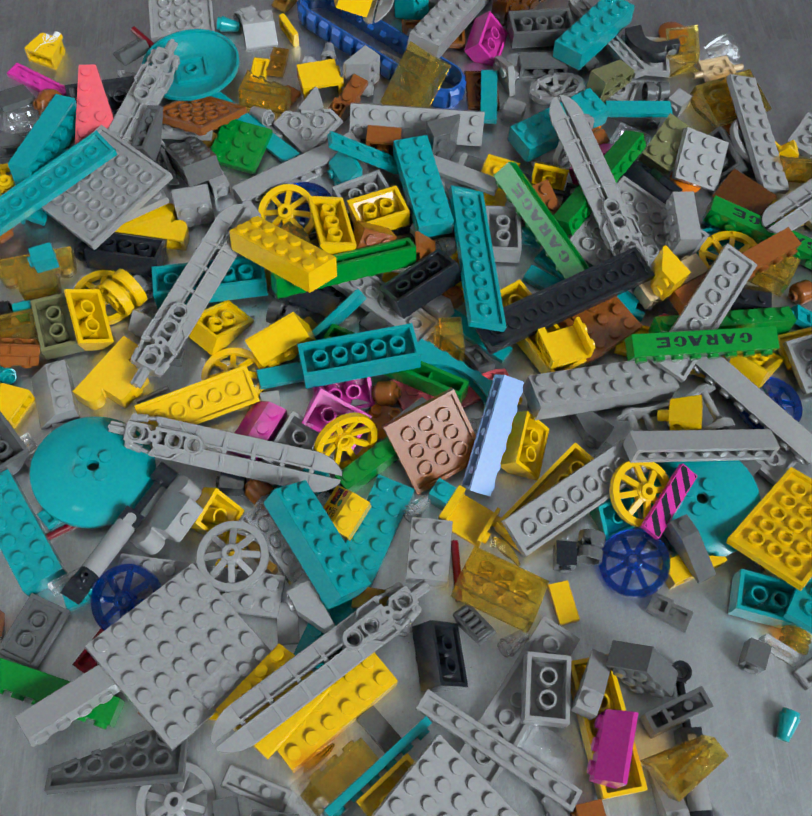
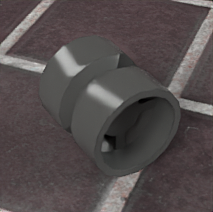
(655, 92)
(278, 310)
(590, 546)

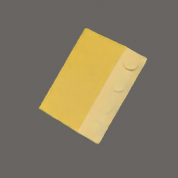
(267, 666)

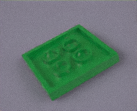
(241, 145)

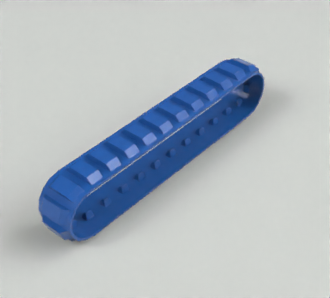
(382, 32)

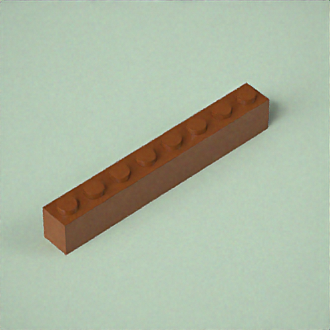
(763, 254)

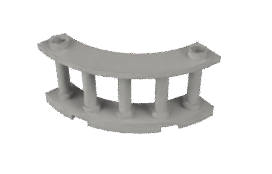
(633, 414)

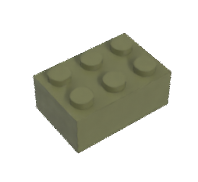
(664, 146)
(54, 326)

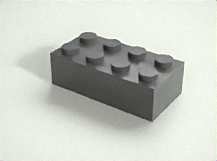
(537, 26)
(193, 161)

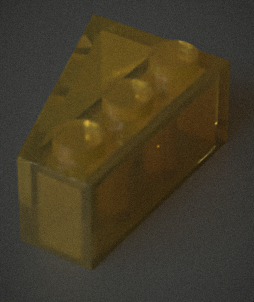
(264, 94)
(685, 765)

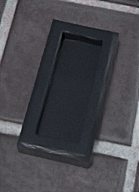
(666, 181)

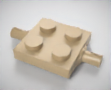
(715, 68)

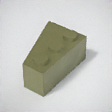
(610, 79)

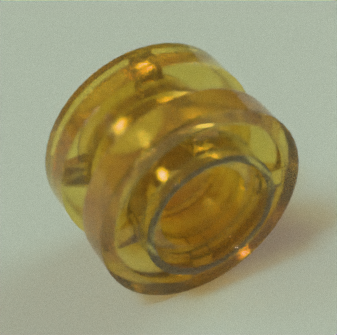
(796, 638)

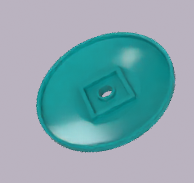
(210, 55)
(729, 495)
(86, 496)

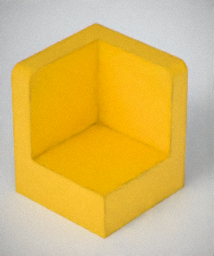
(789, 148)

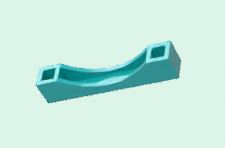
(444, 361)

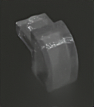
(723, 46)

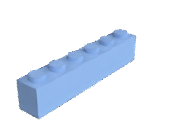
(492, 434)

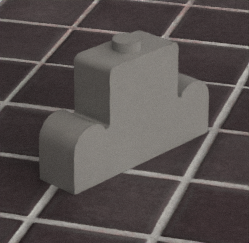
(169, 517)

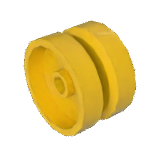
(123, 292)

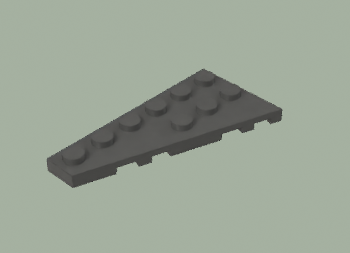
(127, 763)

